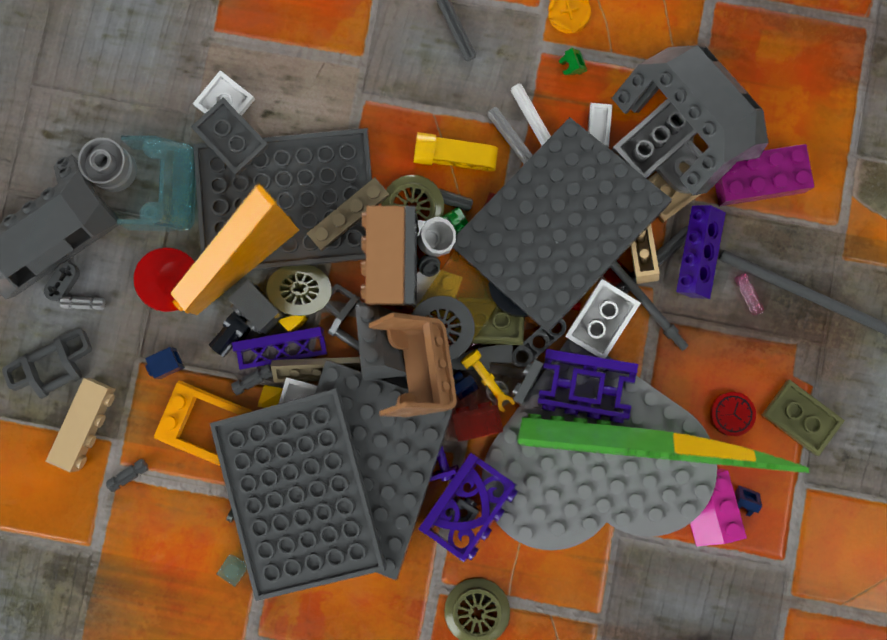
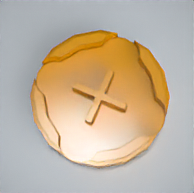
(569, 15)

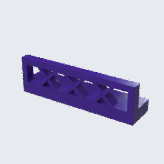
(279, 339)

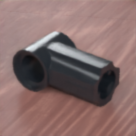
(233, 331)

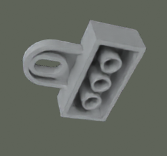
(660, 145)

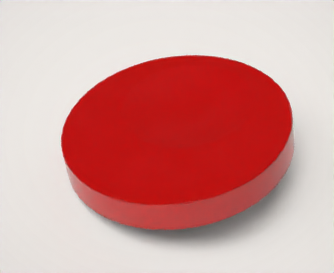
(158, 276)

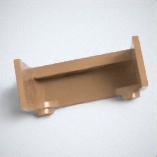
(426, 364)

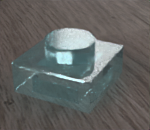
(232, 570)

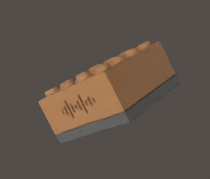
(390, 255)

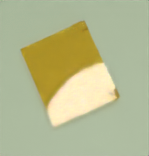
(467, 285)

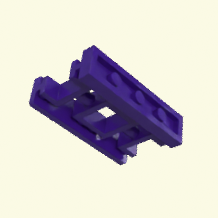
(590, 365)

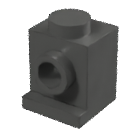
(467, 504)

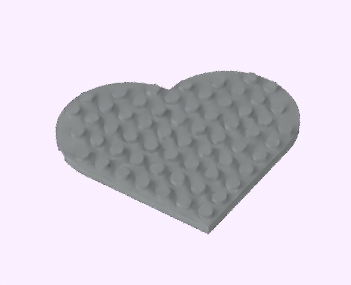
(573, 493)

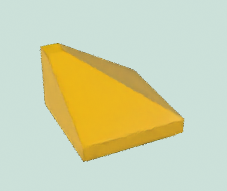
(293, 322)
(270, 396)

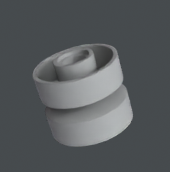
(107, 164)

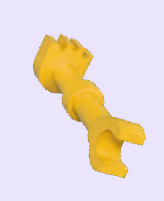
(473, 359)

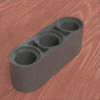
(531, 350)

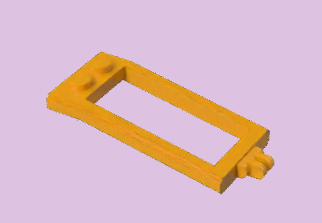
(177, 414)

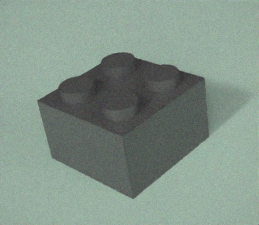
(255, 306)

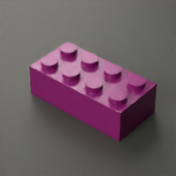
(772, 175)

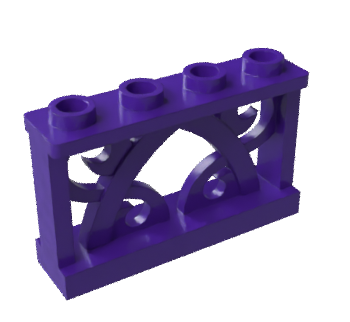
(438, 515)

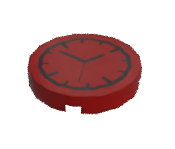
(733, 414)

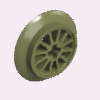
(419, 182)
(282, 289)
(470, 587)

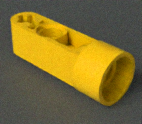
(454, 153)

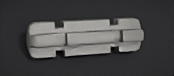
(82, 303)

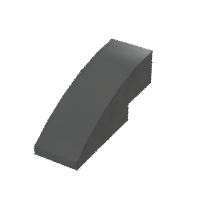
(489, 354)

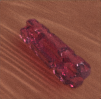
(749, 294)

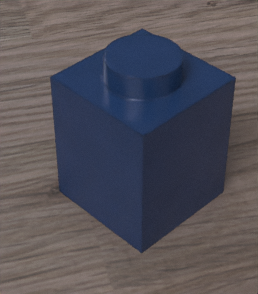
(164, 363)

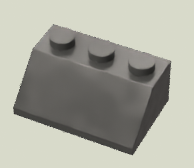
(376, 354)

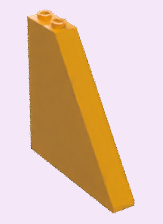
(239, 247)

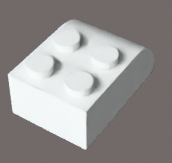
(602, 319)

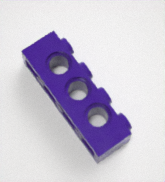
(701, 251)

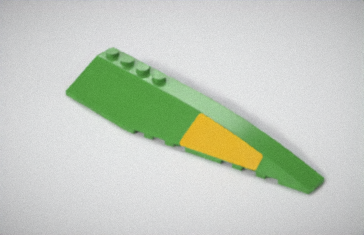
(642, 443)

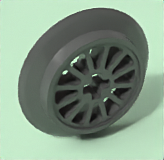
(460, 312)

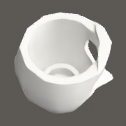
(436, 236)

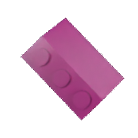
(721, 518)

